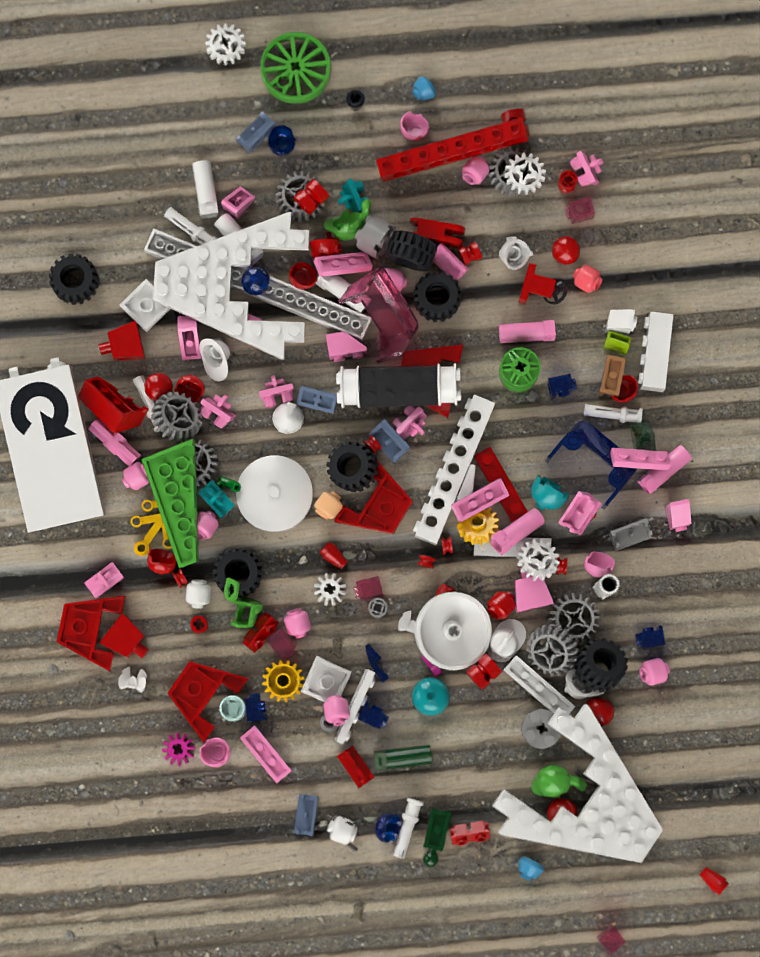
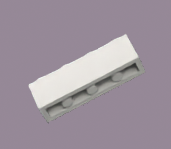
(656, 351)

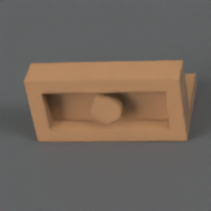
(612, 376)

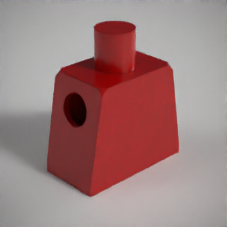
(124, 343)
(125, 638)

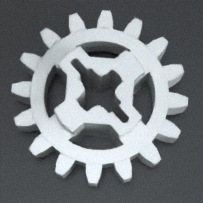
(218, 47)
(532, 175)
(534, 566)

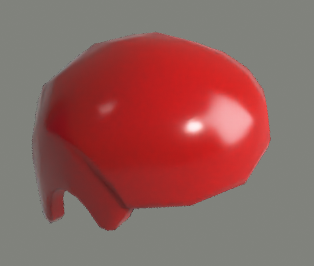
(566, 250)
(302, 276)
(158, 385)
(191, 386)
(628, 389)
(161, 561)
(602, 710)
(554, 807)

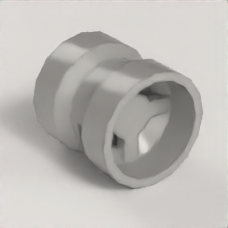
(379, 610)

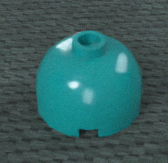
(548, 494)
(430, 696)

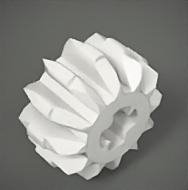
(333, 583)

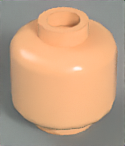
(328, 505)

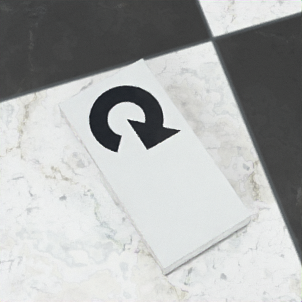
(49, 447)

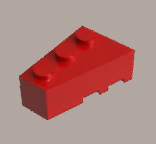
(110, 406)

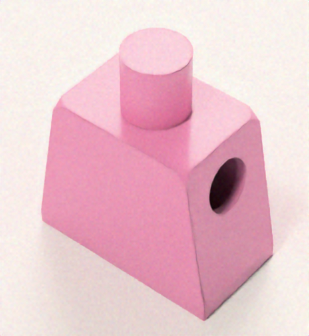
(531, 593)

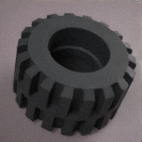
(411, 250)
(70, 264)
(441, 281)
(342, 456)
(231, 557)
(610, 656)

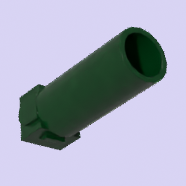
(402, 757)

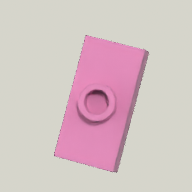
(449, 263)

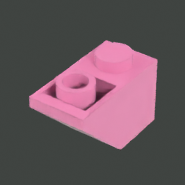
(343, 345)

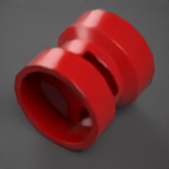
(566, 185)
(470, 253)

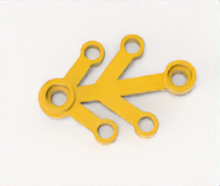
(153, 531)

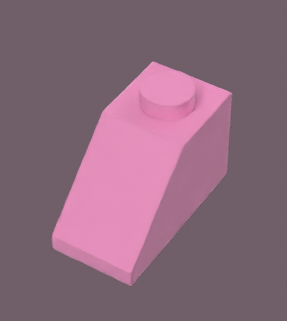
(188, 338)
(678, 515)

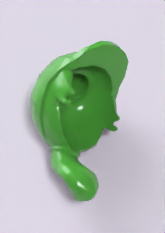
(347, 224)
(555, 780)

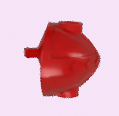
(325, 247)

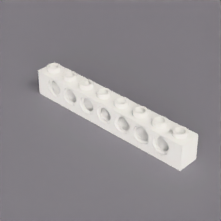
(484, 409)

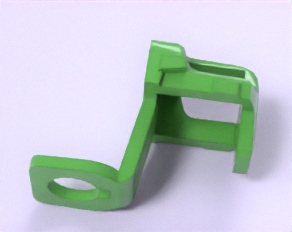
(242, 602)

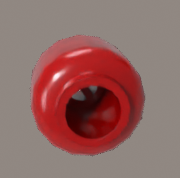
(501, 605)

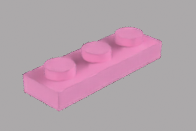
(343, 264)
(640, 459)
(480, 500)
(265, 754)

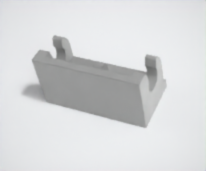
(630, 534)

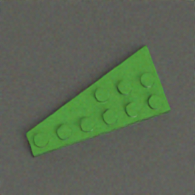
(175, 491)

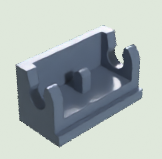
(255, 132)
(317, 399)
(390, 441)
(306, 814)

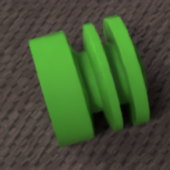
(515, 379)

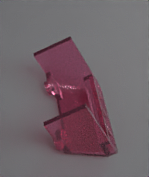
(387, 309)

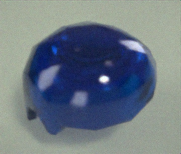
(281, 140)
(255, 280)
(388, 827)

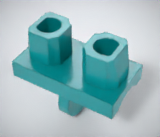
(350, 195)
(216, 499)

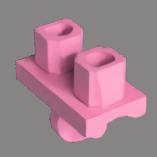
(582, 161)
(269, 394)
(224, 415)
(412, 424)
(104, 580)

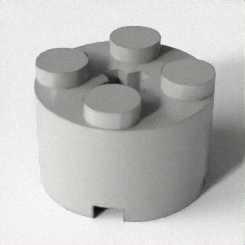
(374, 236)
(531, 734)

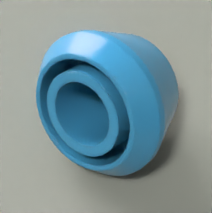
(423, 89)
(529, 868)

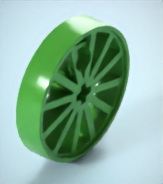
(287, 68)

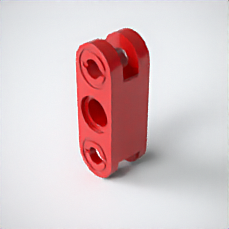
(439, 232)

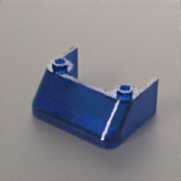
(598, 443)

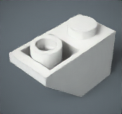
(621, 321)

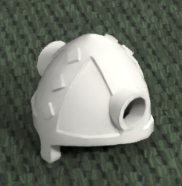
(515, 253)
(288, 418)

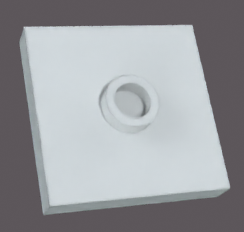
(142, 307)
(325, 680)

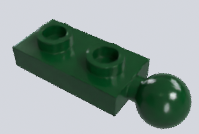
(435, 835)

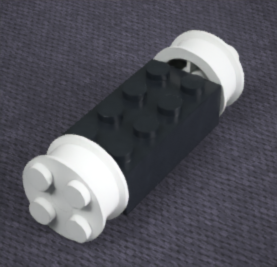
(398, 385)

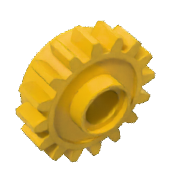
(479, 534)
(283, 670)

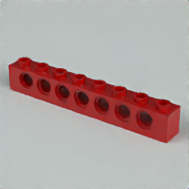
(452, 150)

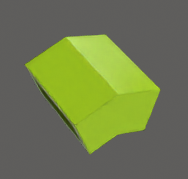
(617, 343)

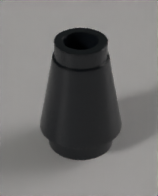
(355, 96)

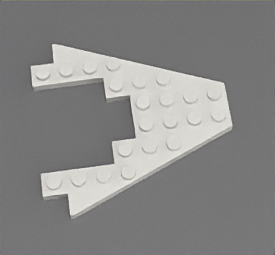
(200, 283)
(614, 819)

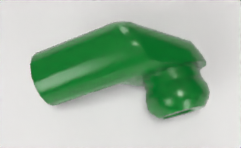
(229, 483)

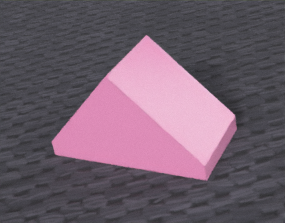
(237, 202)

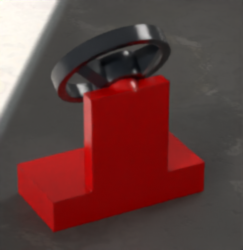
(541, 286)

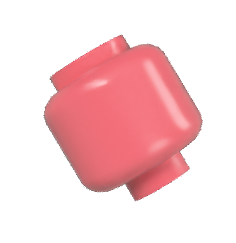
(587, 278)

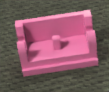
(580, 512)

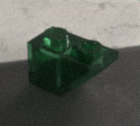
(643, 436)

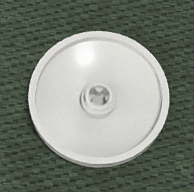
(274, 493)
(453, 630)

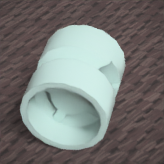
(232, 708)

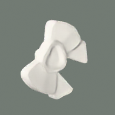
(406, 624)
(132, 682)

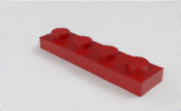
(492, 471)

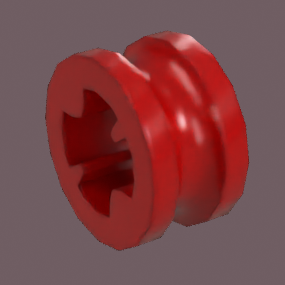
(372, 444)
(446, 545)
(426, 561)
(562, 567)
(180, 578)
(194, 628)

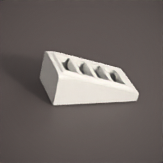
(468, 483)

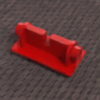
(266, 625)
(355, 766)
(479, 832)

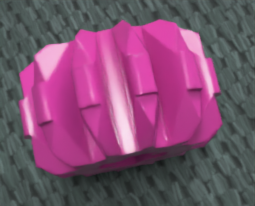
(172, 751)

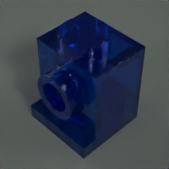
(561, 385)
(650, 638)
(255, 708)
(373, 716)

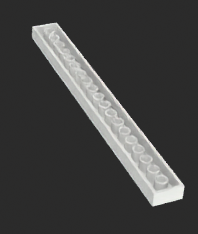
(278, 293)

